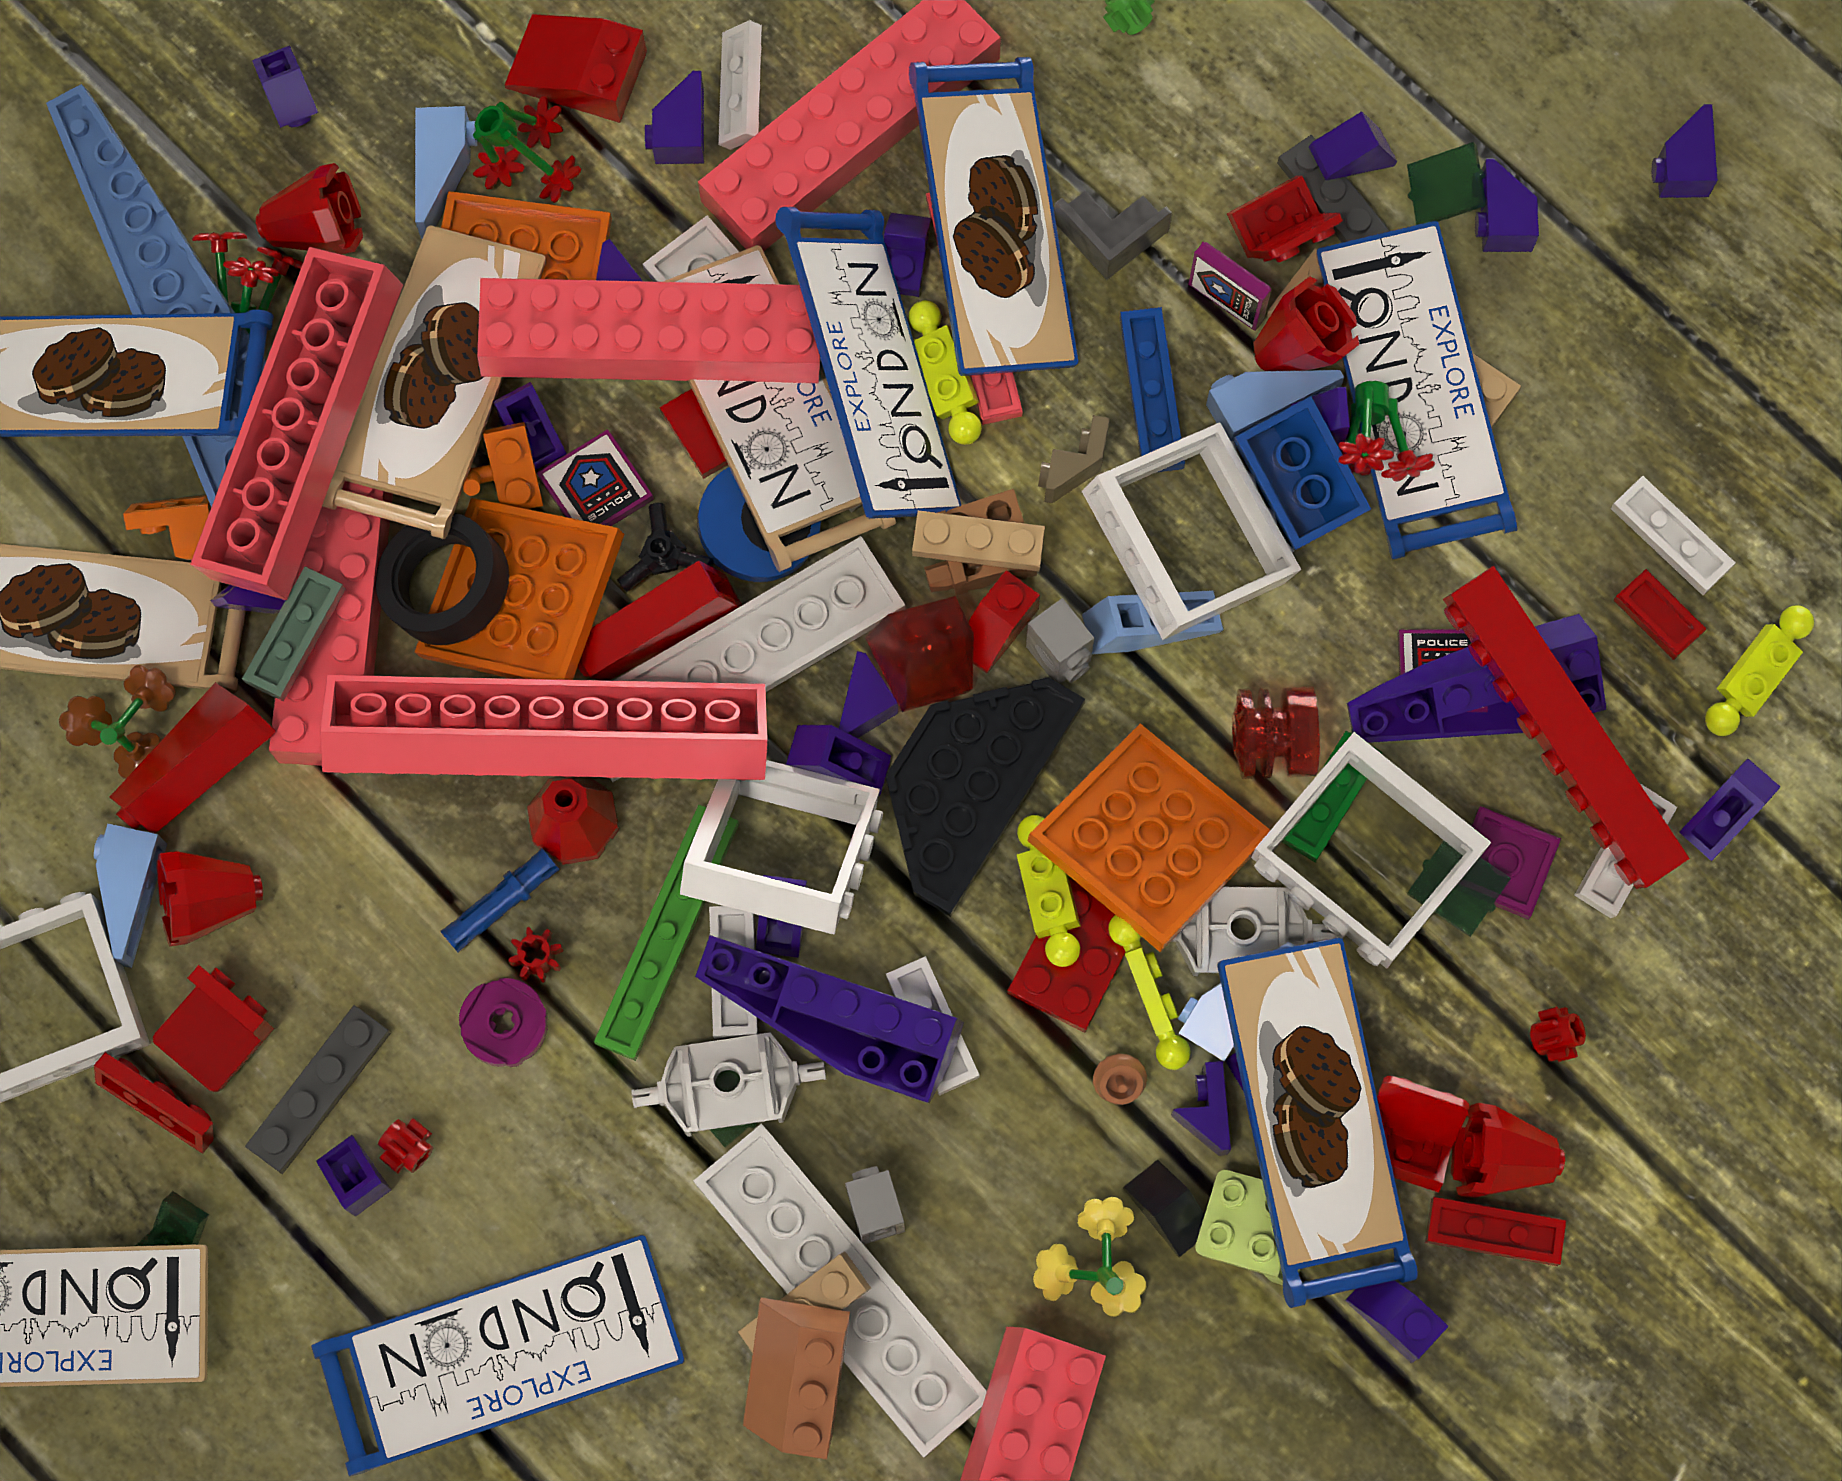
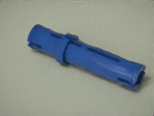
(498, 901)

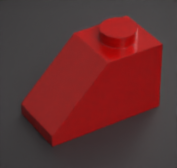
(1001, 619)

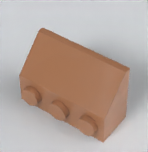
(796, 1376)

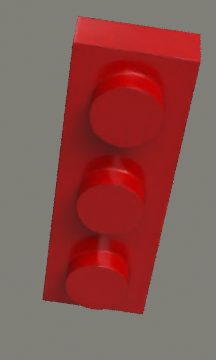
(154, 1101)
(1495, 1231)

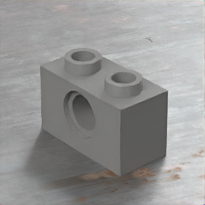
(1060, 642)
(874, 1205)

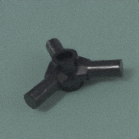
(661, 552)

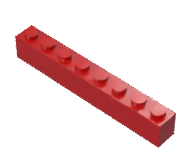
(1565, 729)

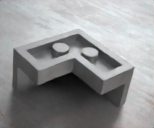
(1108, 241)

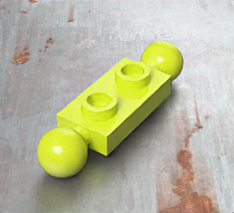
(948, 390)
(1759, 670)
(1048, 899)
(1172, 1050)

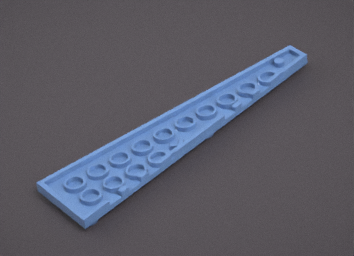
(145, 247)

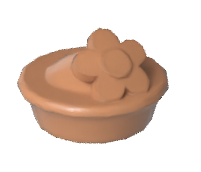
(1120, 1079)

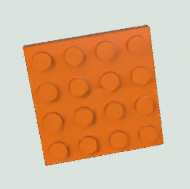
(564, 235)
(551, 596)
(1149, 837)

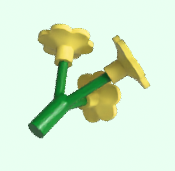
(1117, 1286)

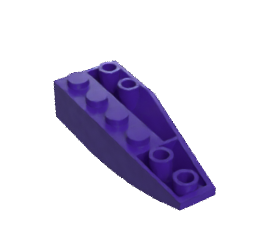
(1438, 694)
(838, 1020)

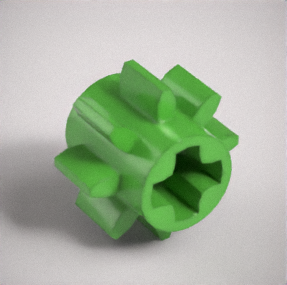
(1128, 15)

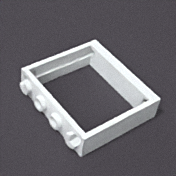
(1138, 554)
(1408, 795)
(767, 896)
(85, 1054)

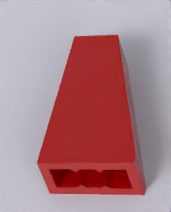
(657, 621)
(190, 759)

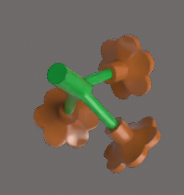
(91, 724)

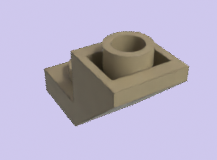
(1072, 469)

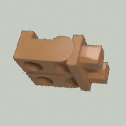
(971, 576)

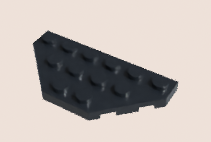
(968, 777)

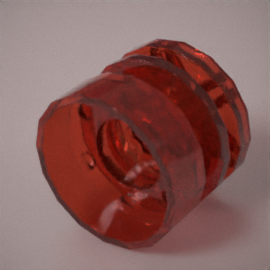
(1277, 732)

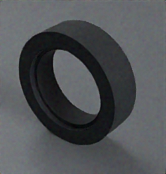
(467, 616)

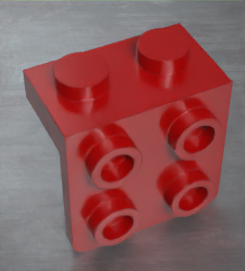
(1281, 221)
(213, 1030)
(1419, 1129)

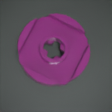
(497, 998)

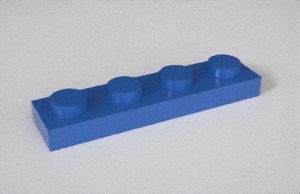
(1150, 380)

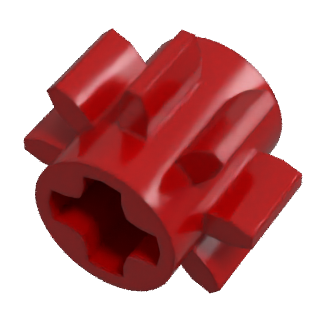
(534, 942)
(1557, 1034)
(405, 1145)

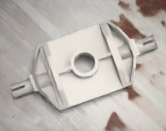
(1270, 909)
(762, 1094)

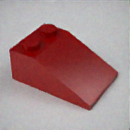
(579, 63)

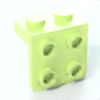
(1239, 1226)

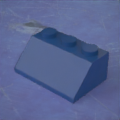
(1301, 474)

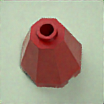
(313, 213)
(1306, 330)
(573, 819)
(203, 894)
(1502, 1153)

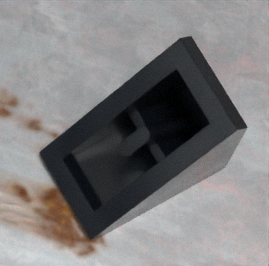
(1167, 1206)

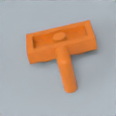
(509, 468)

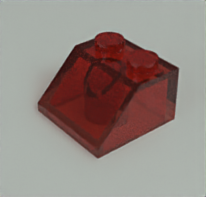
(925, 653)

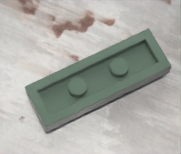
(294, 633)

